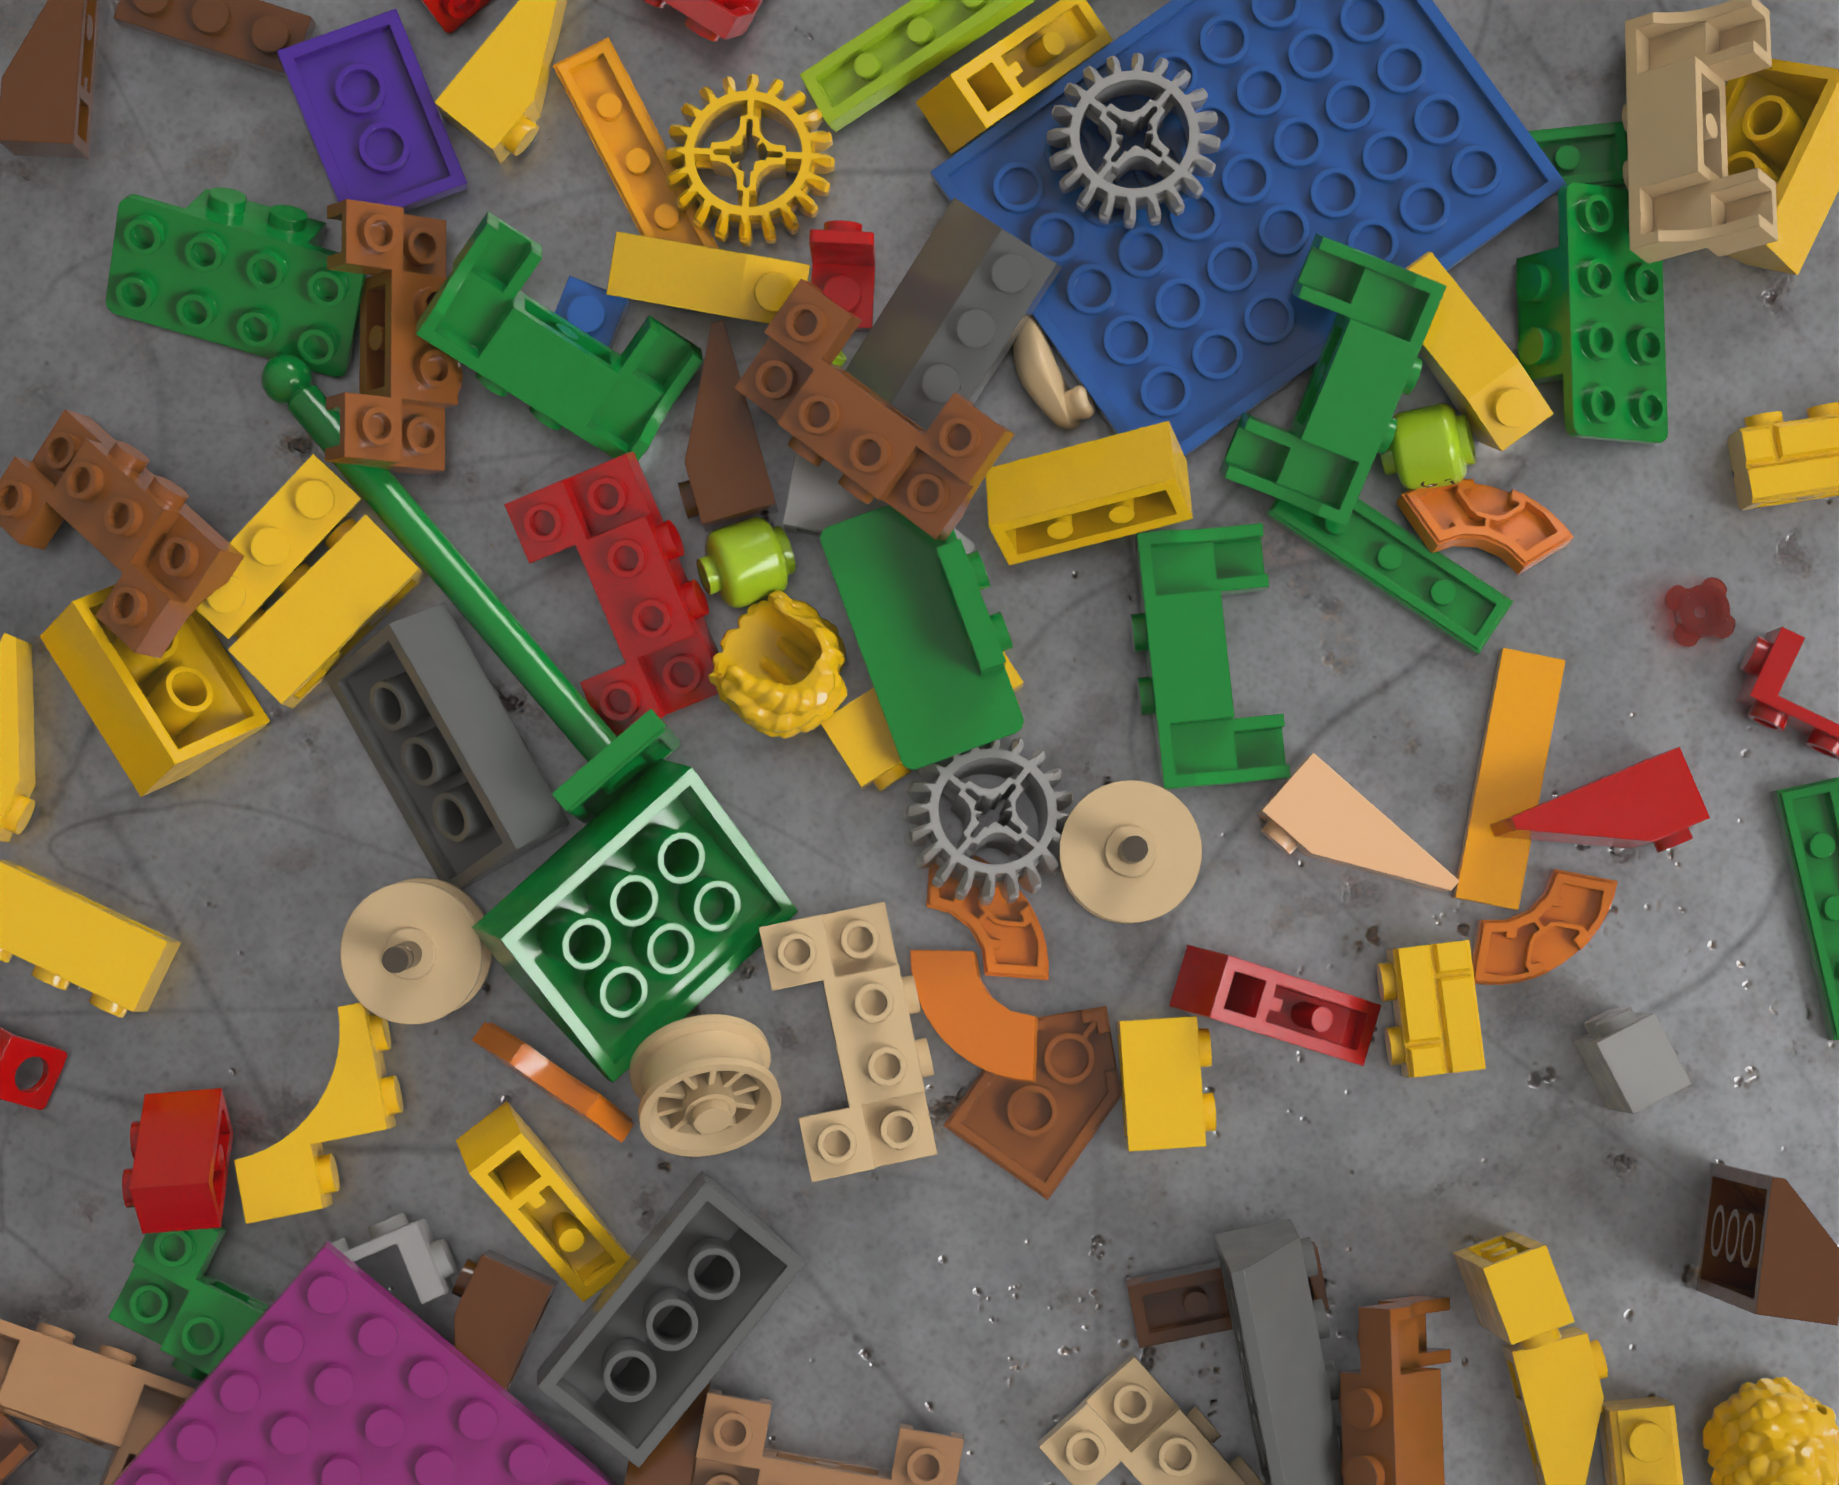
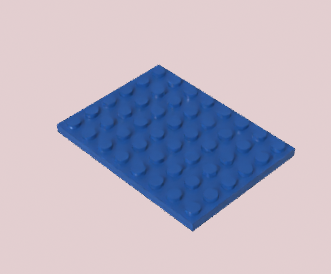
(1327, 125)

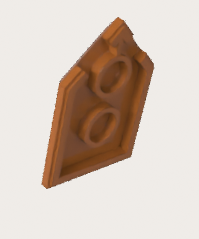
(1046, 1124)

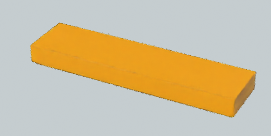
(628, 143)
(1508, 776)

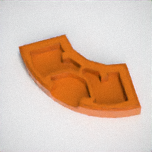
(1486, 519)
(1005, 931)
(1543, 934)
(969, 1016)
(554, 1081)

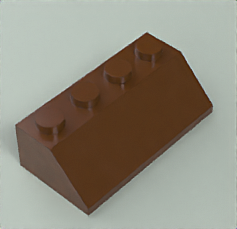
(1766, 1249)

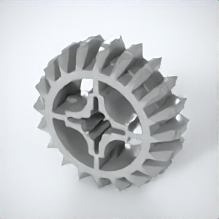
(1167, 97)
(1007, 835)

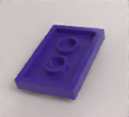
(372, 115)

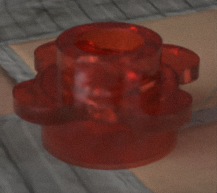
(1717, 618)

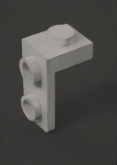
(426, 1260)

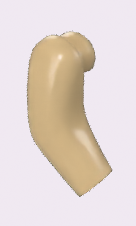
(1045, 382)

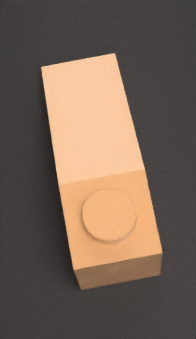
(1338, 825)

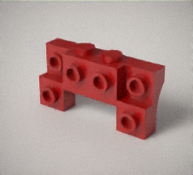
(637, 581)

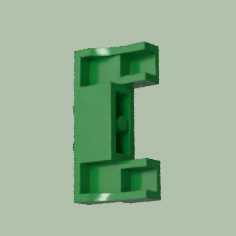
(546, 359)
(1353, 386)
(1188, 657)
(180, 1307)

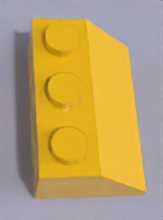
(1790, 130)
(152, 711)

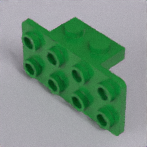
(235, 277)
(1596, 321)
(924, 635)

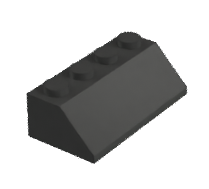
(952, 315)
(446, 747)
(669, 1319)
(1281, 1353)

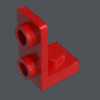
(845, 267)

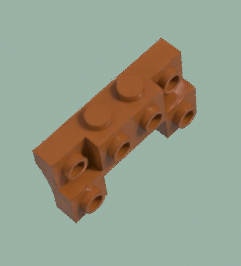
(402, 378)
(857, 431)
(130, 516)
(1393, 1401)

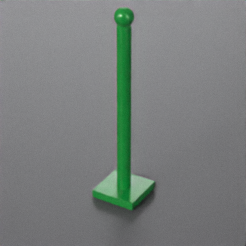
(611, 759)

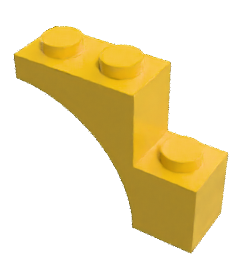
(358, 1100)

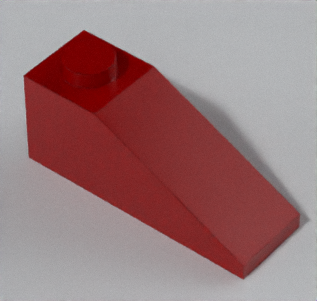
(1622, 810)
(1275, 1004)

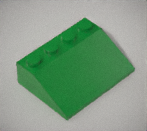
(636, 916)

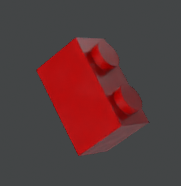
(179, 1161)

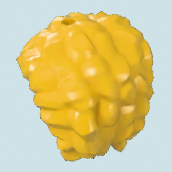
(781, 667)
(1772, 1437)

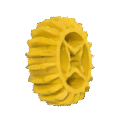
(750, 107)

